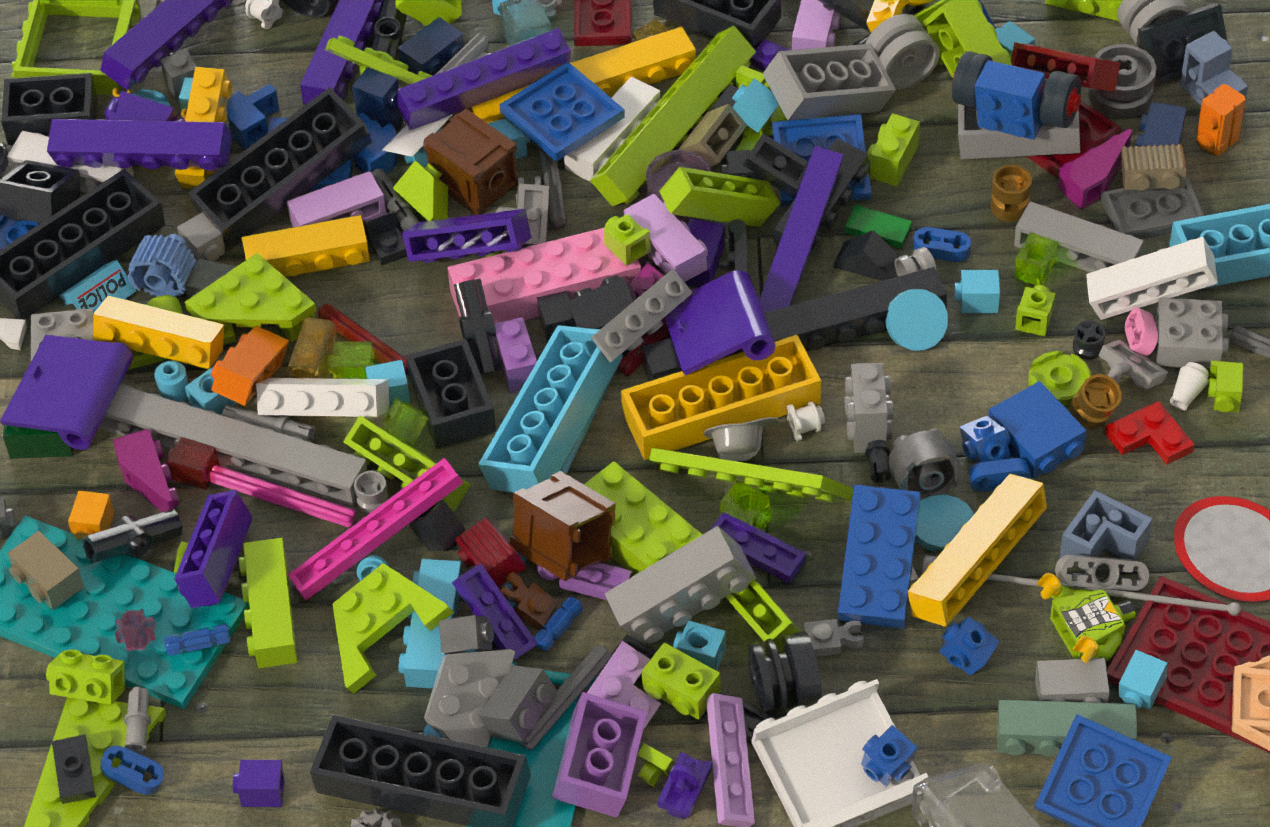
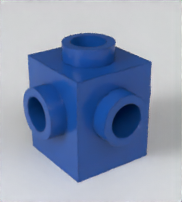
(985, 440)
(968, 645)
(888, 756)

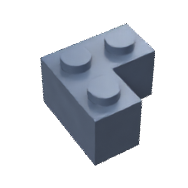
(1208, 66)
(1106, 526)

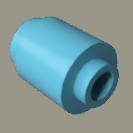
(171, 381)

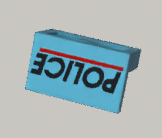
(94, 289)

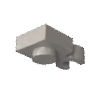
(829, 638)

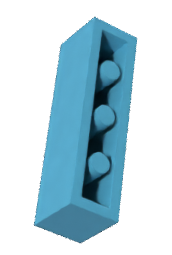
(423, 648)

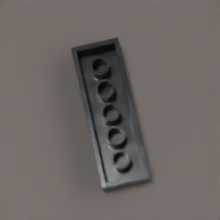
(281, 167)
(76, 243)
(420, 774)

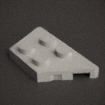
(463, 690)

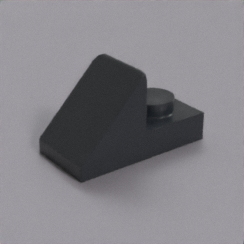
(385, 237)

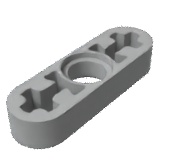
(1113, 580)

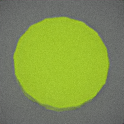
(1059, 374)

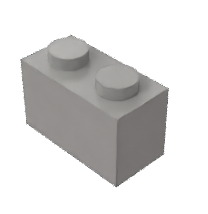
(1072, 681)

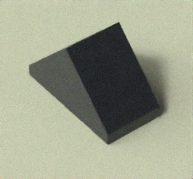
(867, 256)

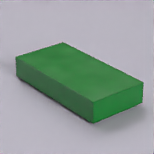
(889, 227)

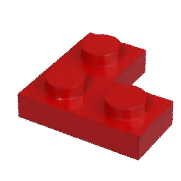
(1150, 426)

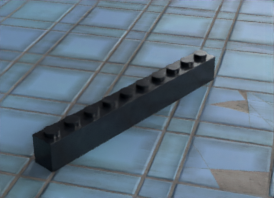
(817, 321)

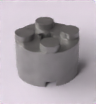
(925, 463)

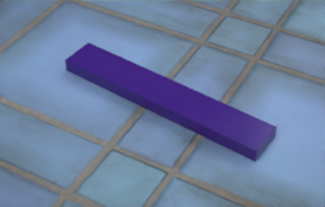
(801, 229)

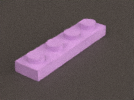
(730, 760)

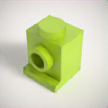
(624, 233)
(1035, 303)
(1226, 385)

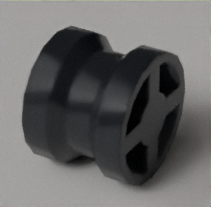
(1083, 334)

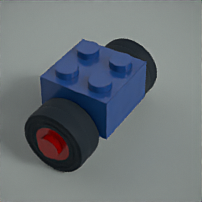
(1015, 97)

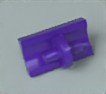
(684, 786)

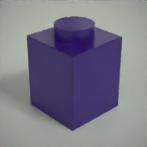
(260, 783)

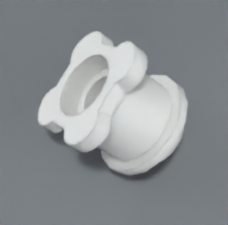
(264, 10)
(805, 419)

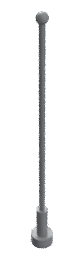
(1233, 608)

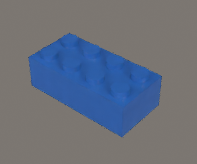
(879, 556)

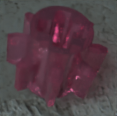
(135, 629)

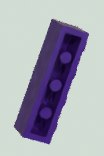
(467, 235)
(213, 549)

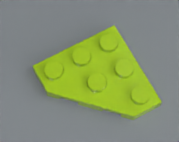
(252, 297)

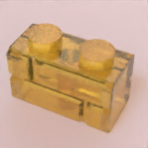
(312, 349)

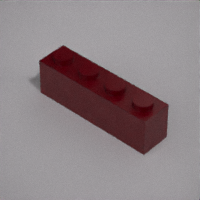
(1093, 71)

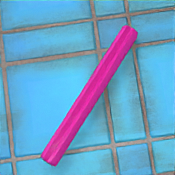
(283, 496)

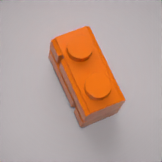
(1220, 119)

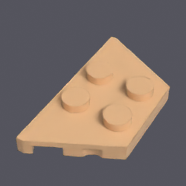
(1252, 701)

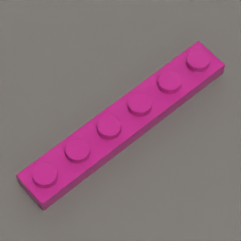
(375, 529)

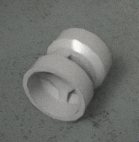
(918, 261)
(370, 491)

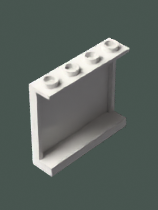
(818, 759)

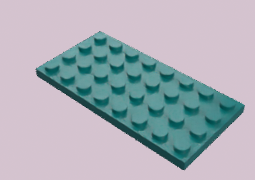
(89, 616)

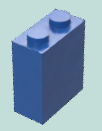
(1039, 429)

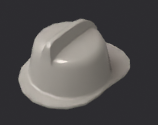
(739, 441)

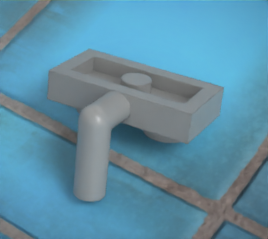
(535, 202)
(1135, 365)

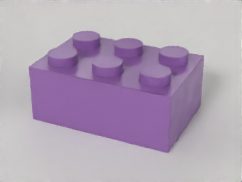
(599, 754)

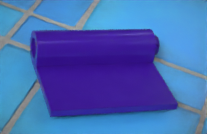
(719, 322)
(69, 388)

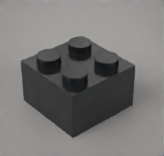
(37, 191)

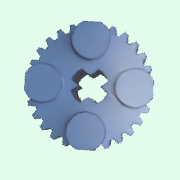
(161, 265)

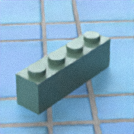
(1043, 725)

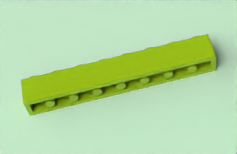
(673, 116)

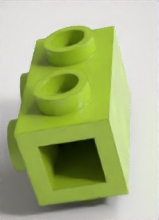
(86, 677)

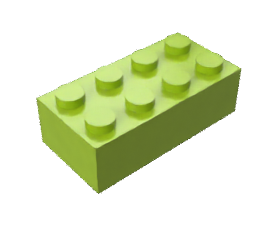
(643, 523)

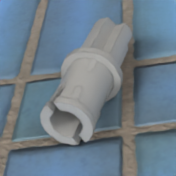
(137, 720)

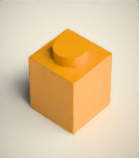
(90, 514)

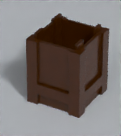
(473, 161)
(562, 525)

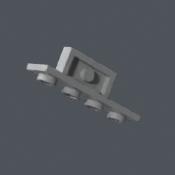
(641, 316)

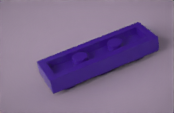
(763, 549)
(488, 601)

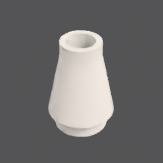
(1189, 384)

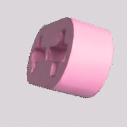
(1141, 331)

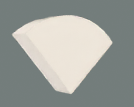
(12, 332)

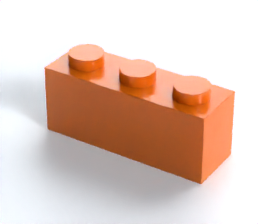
(250, 362)

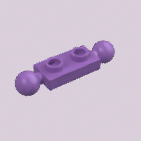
(592, 580)

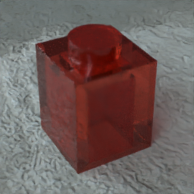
(192, 462)

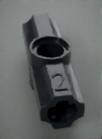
(389, 29)
(477, 325)
(132, 536)

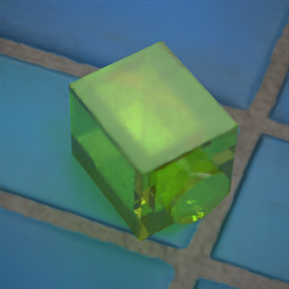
(350, 360)

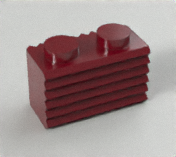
(490, 548)

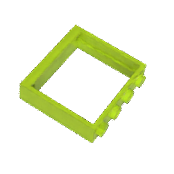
(126, 10)

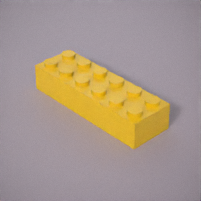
(732, 390)

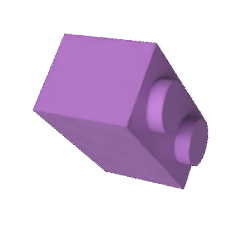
(514, 352)

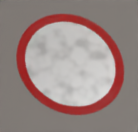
(1226, 546)

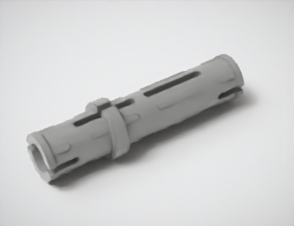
(278, 424)

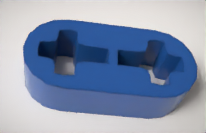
(943, 243)
(990, 474)
(131, 770)

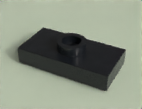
(73, 769)

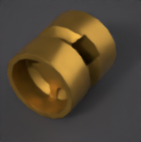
(1010, 192)
(1095, 401)

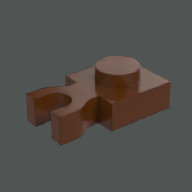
(531, 601)

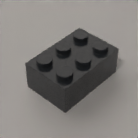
(35, 101)
(451, 393)

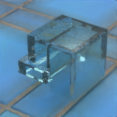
(523, 20)

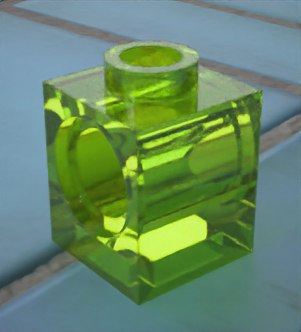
(1036, 259)
(404, 421)
(744, 498)

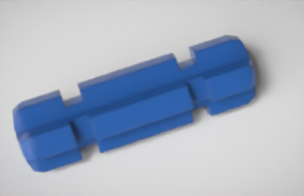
(558, 623)
(197, 639)

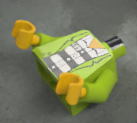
(1086, 619)

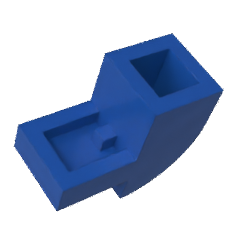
(249, 114)
(373, 155)

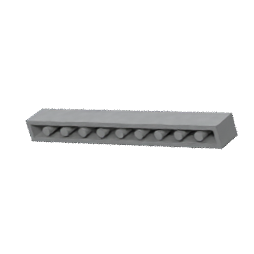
(239, 444)

